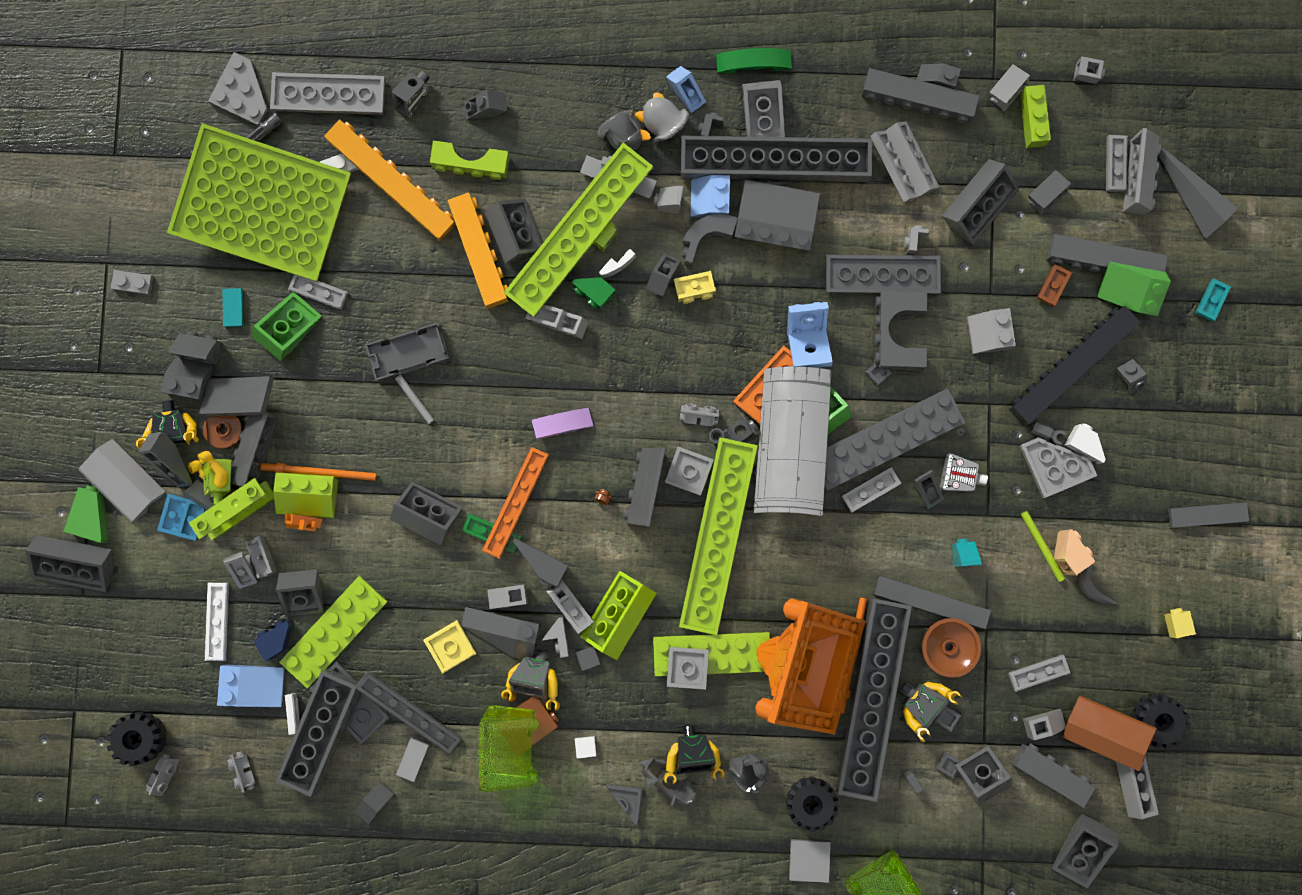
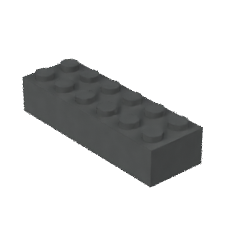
(319, 733)

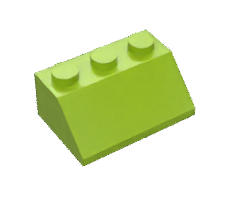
(305, 495)

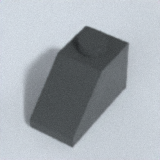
(939, 74)
(663, 274)

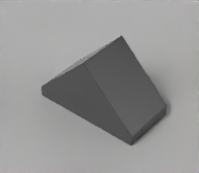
(373, 802)

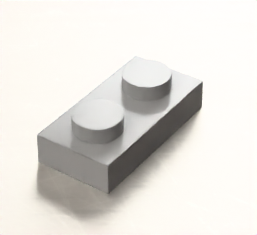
(132, 282)

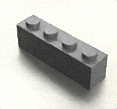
(1053, 775)

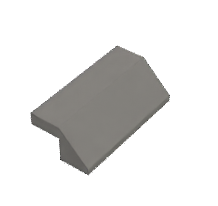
(904, 161)
(121, 480)

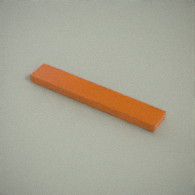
(515, 503)

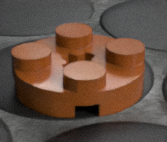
(216, 438)

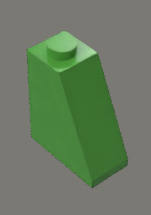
(88, 515)

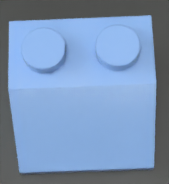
(710, 195)

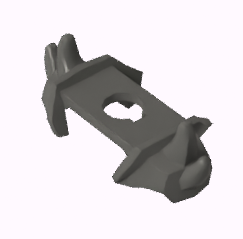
(655, 774)

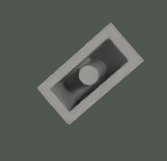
(669, 199)

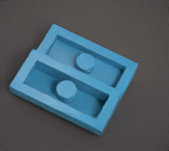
(177, 515)

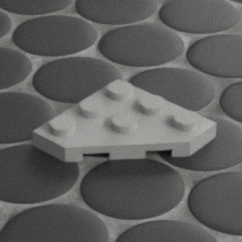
(240, 91)
(1055, 466)

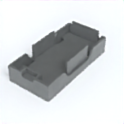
(408, 352)

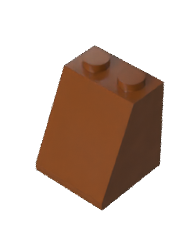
(547, 719)

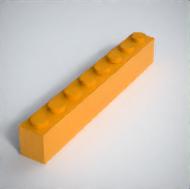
(389, 180)

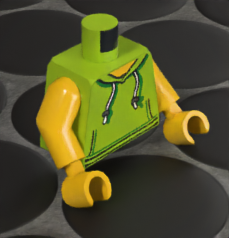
(215, 474)

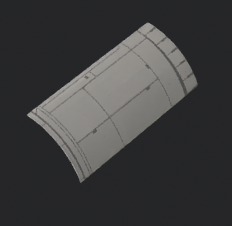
(793, 440)

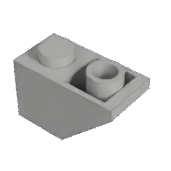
(507, 596)
(1044, 724)

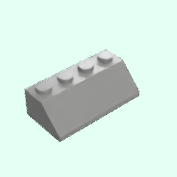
(1141, 173)

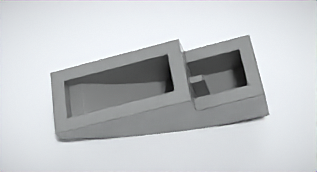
(560, 321)

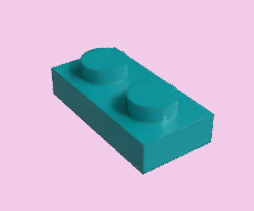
(1212, 300)

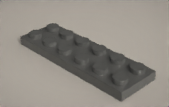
(882, 273)

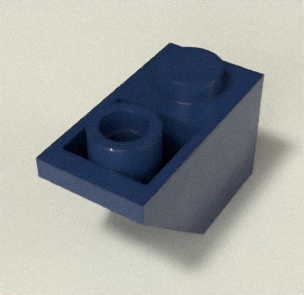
(274, 641)

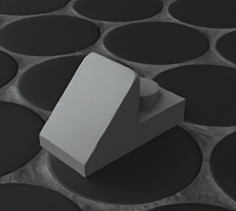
(241, 569)
(558, 631)

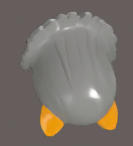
(662, 117)

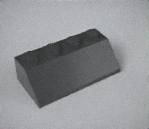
(981, 201)
(252, 448)
(70, 563)

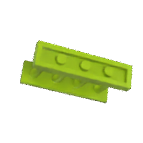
(232, 509)

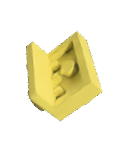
(695, 287)

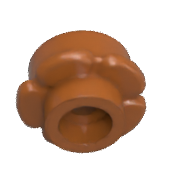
(603, 497)

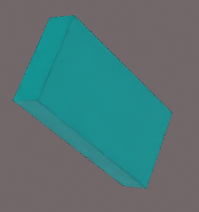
(233, 307)

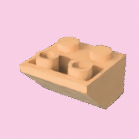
(1071, 553)

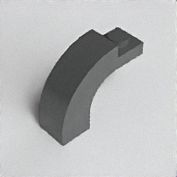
(712, 225)

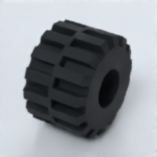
(1172, 721)
(125, 743)
(821, 813)

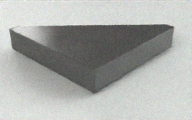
(628, 798)

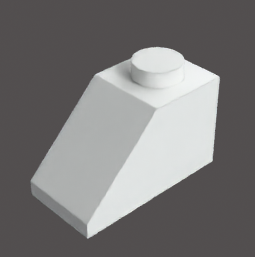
(1086, 443)

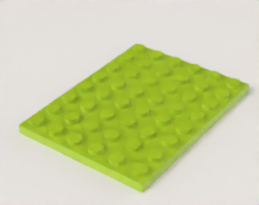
(259, 202)

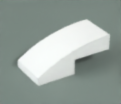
(613, 267)

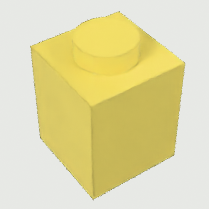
(1179, 623)

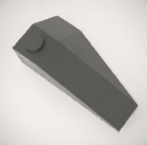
(507, 633)

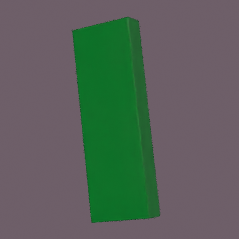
(481, 529)

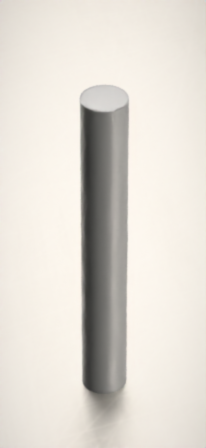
(414, 399)

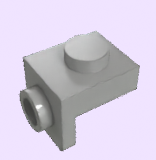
(911, 240)

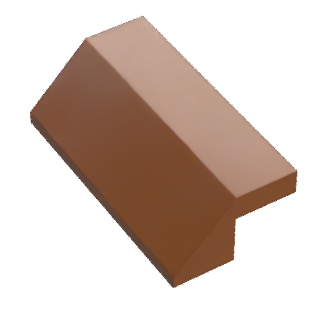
(1109, 733)

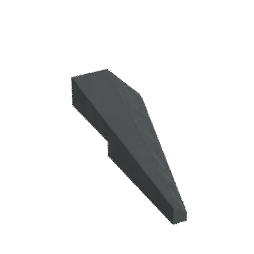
(1203, 201)

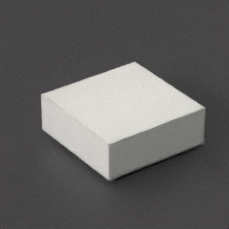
(585, 747)

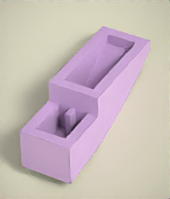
(562, 423)

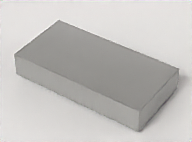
(412, 759)

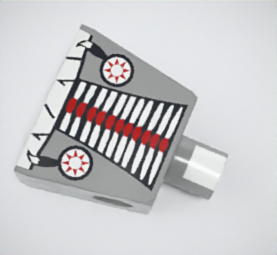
(961, 475)

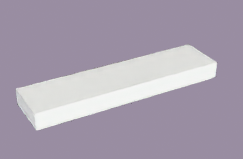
(216, 621)

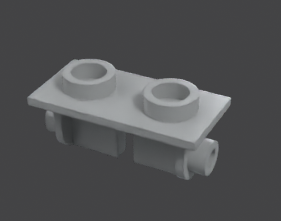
(692, 412)
(237, 765)
(159, 782)

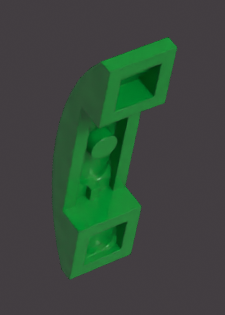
(753, 59)

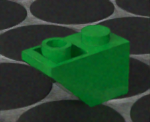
(595, 290)

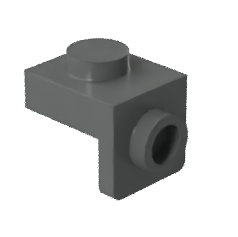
(710, 119)
(1132, 375)

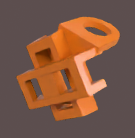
(302, 522)

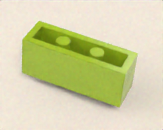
(1035, 116)

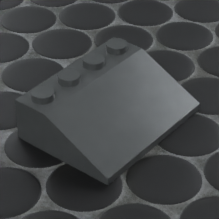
(777, 215)
(645, 487)

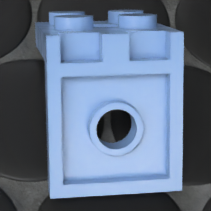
(809, 333)

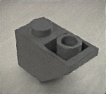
(485, 105)

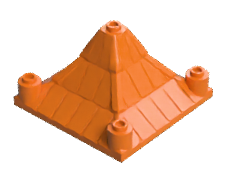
(809, 667)

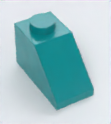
(965, 553)

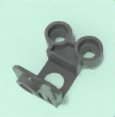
(729, 433)

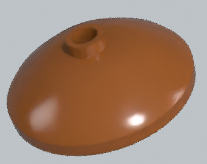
(964, 650)

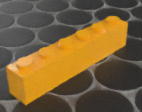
(478, 250)

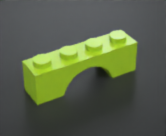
(492, 164)

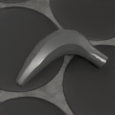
(1091, 591)

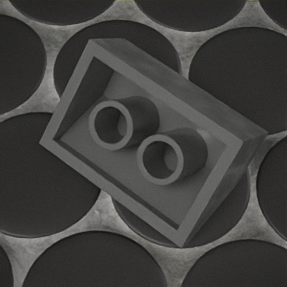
(514, 229)
(425, 513)

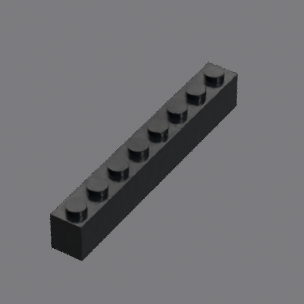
(1074, 365)

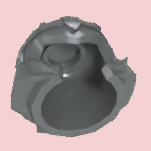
(749, 772)

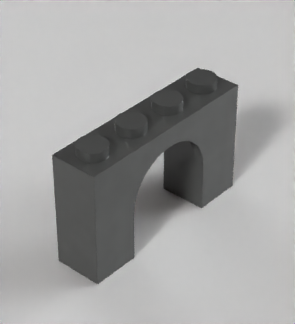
(889, 354)

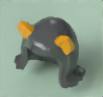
(623, 129)

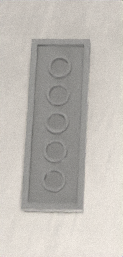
(327, 93)

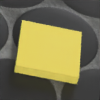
(450, 646)

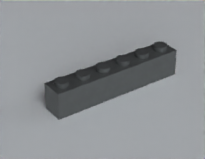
(920, 96)
(1096, 255)

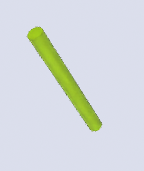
(1043, 547)

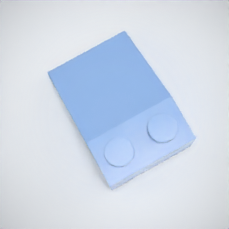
(250, 686)

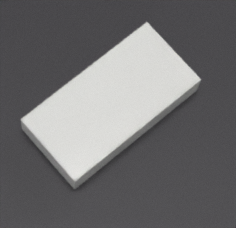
(292, 710)

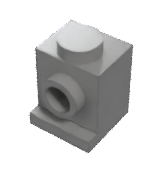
(1092, 65)

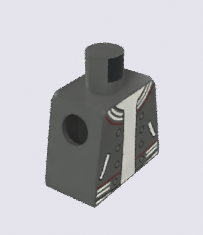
(410, 93)

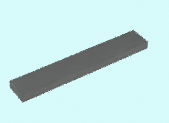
(931, 602)
(408, 712)

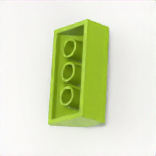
(618, 615)

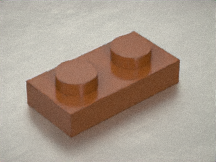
(1054, 285)

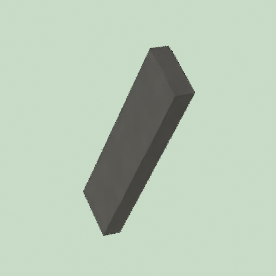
(1208, 515)

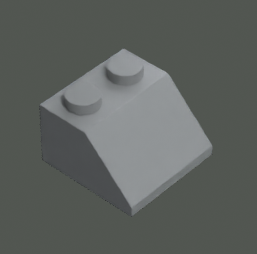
(991, 331)

